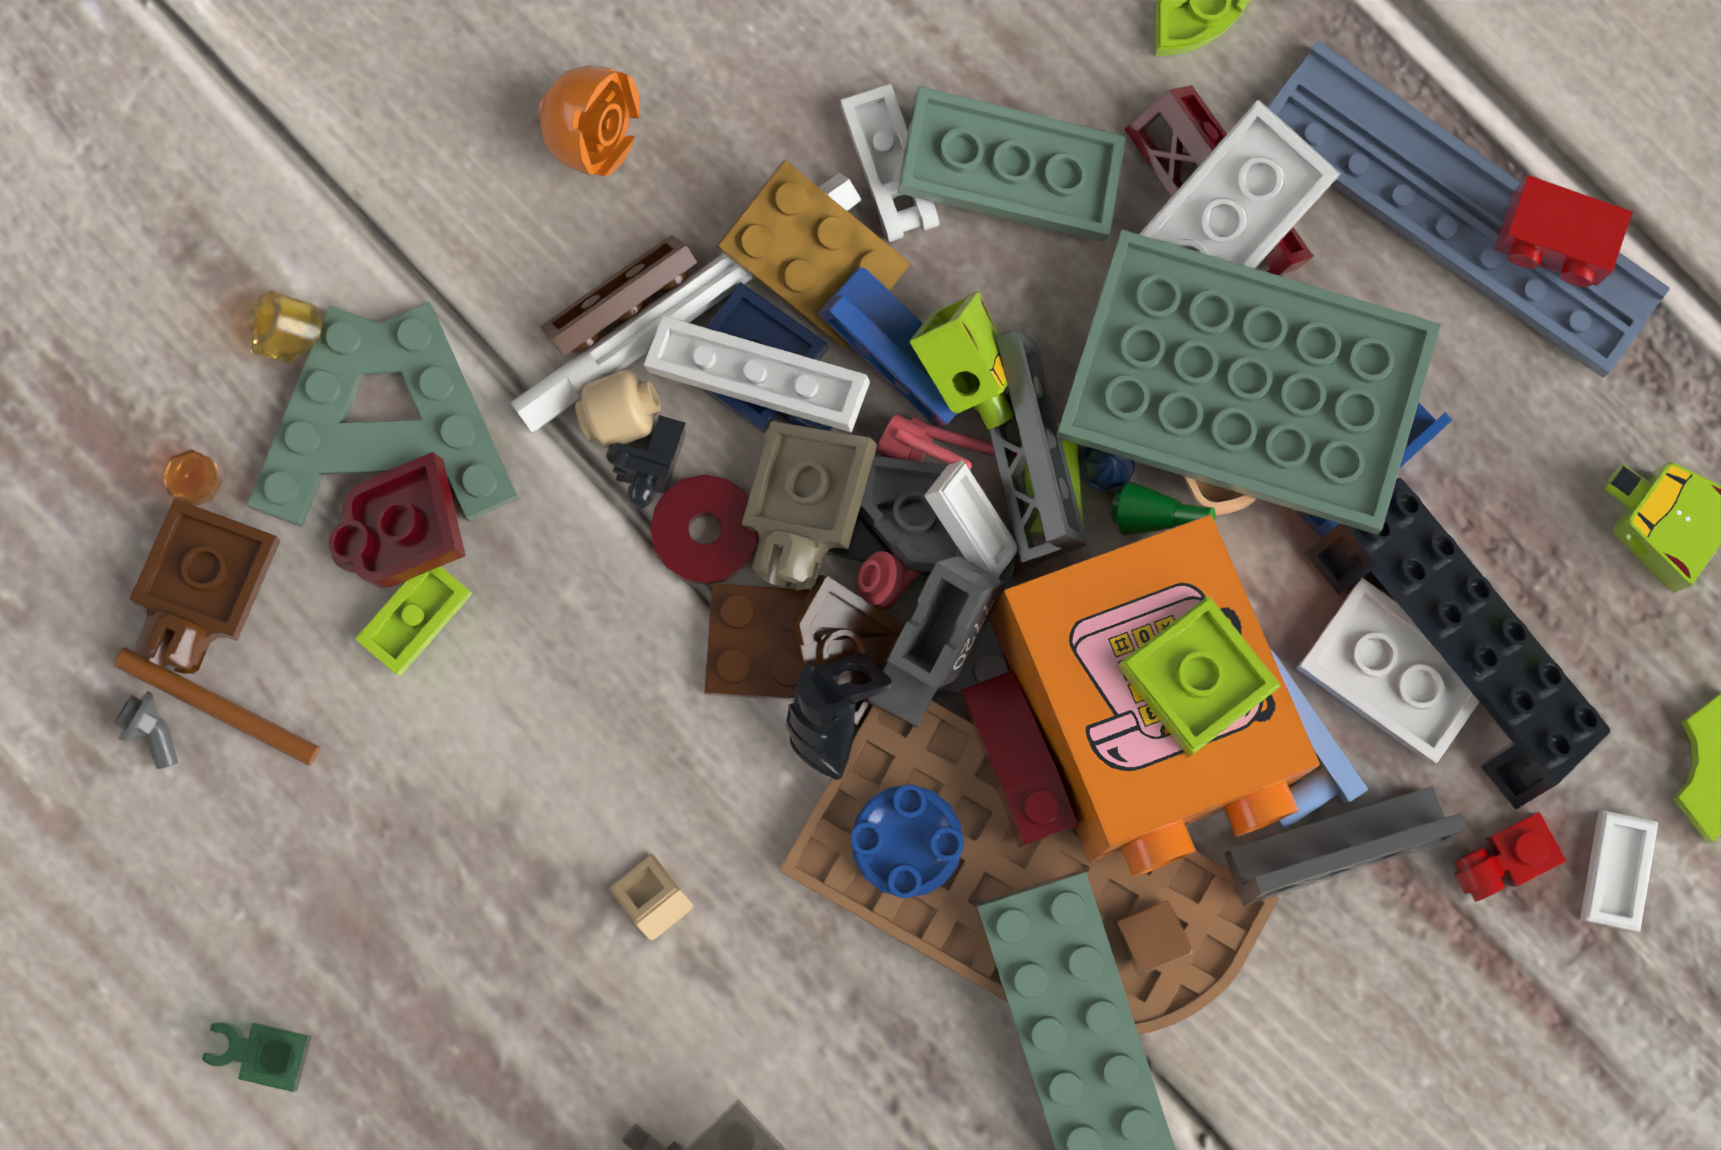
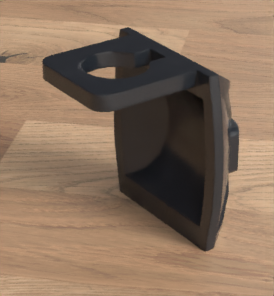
(824, 711)

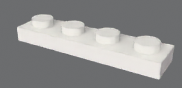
(757, 373)

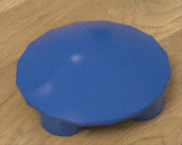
(907, 841)

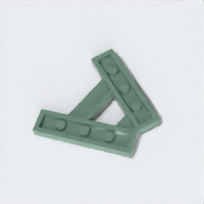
(319, 442)

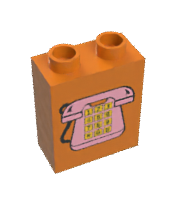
(1113, 754)

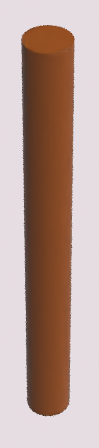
(217, 706)

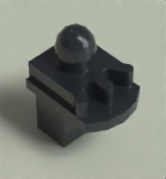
(652, 468)

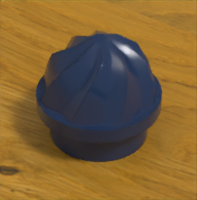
(1105, 471)

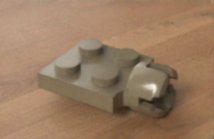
(805, 500)

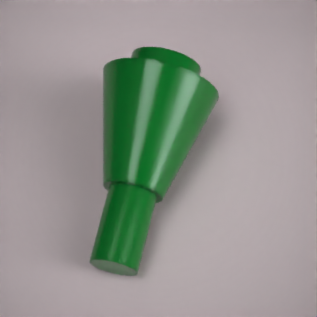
(1145, 510)

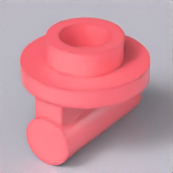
(884, 579)

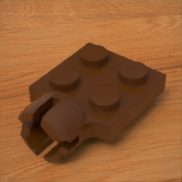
(198, 584)

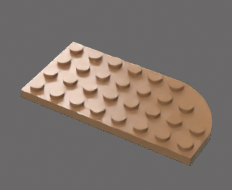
(946, 922)

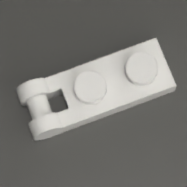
(880, 145)

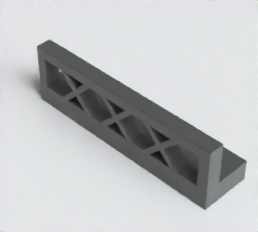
(1042, 453)
(1340, 845)

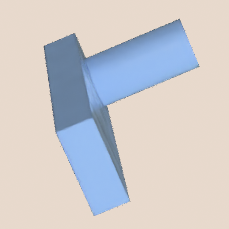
(1335, 772)

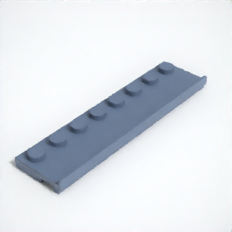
(1453, 206)

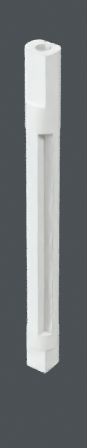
(635, 336)

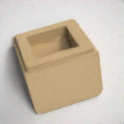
(651, 897)

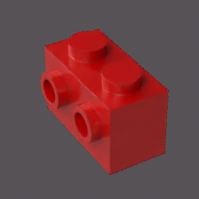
(1562, 232)

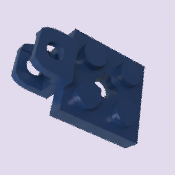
(757, 320)

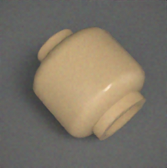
(617, 408)

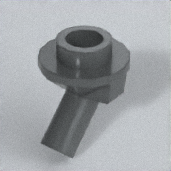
(141, 719)

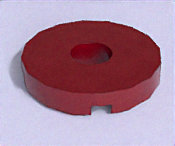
(680, 508)

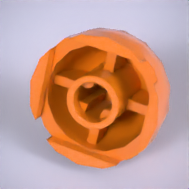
(588, 117)

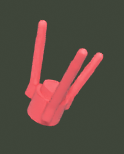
(914, 439)

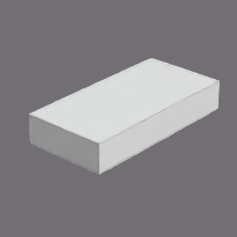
(971, 519)
(1619, 871)

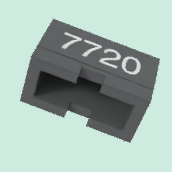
(946, 621)

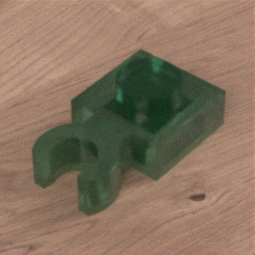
(268, 1055)

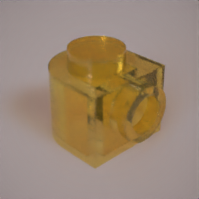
(283, 326)

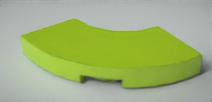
(1192, 23)
(1702, 791)

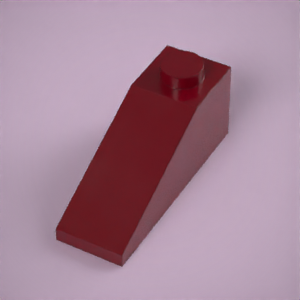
(1018, 759)

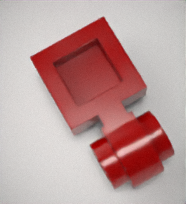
(1519, 851)

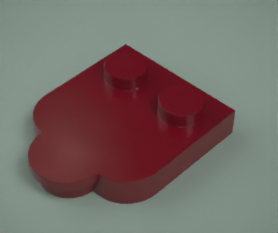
(398, 524)

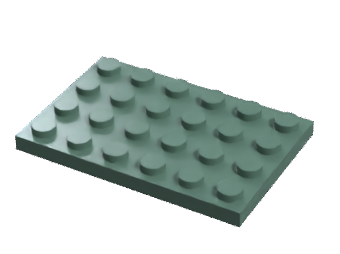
(1249, 381)

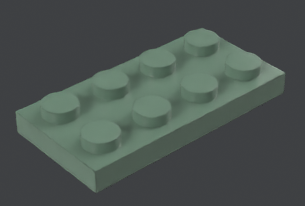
(1011, 164)

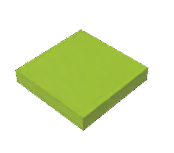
(1198, 676)

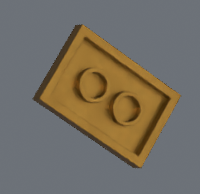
(806, 245)

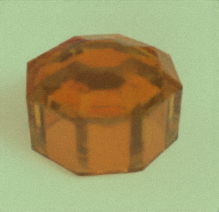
(192, 478)

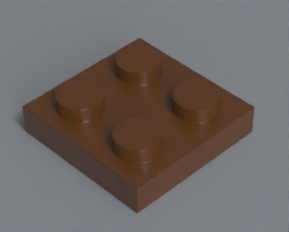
(753, 642)

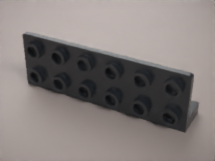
(1477, 637)

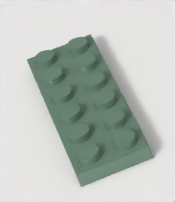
(1074, 1017)

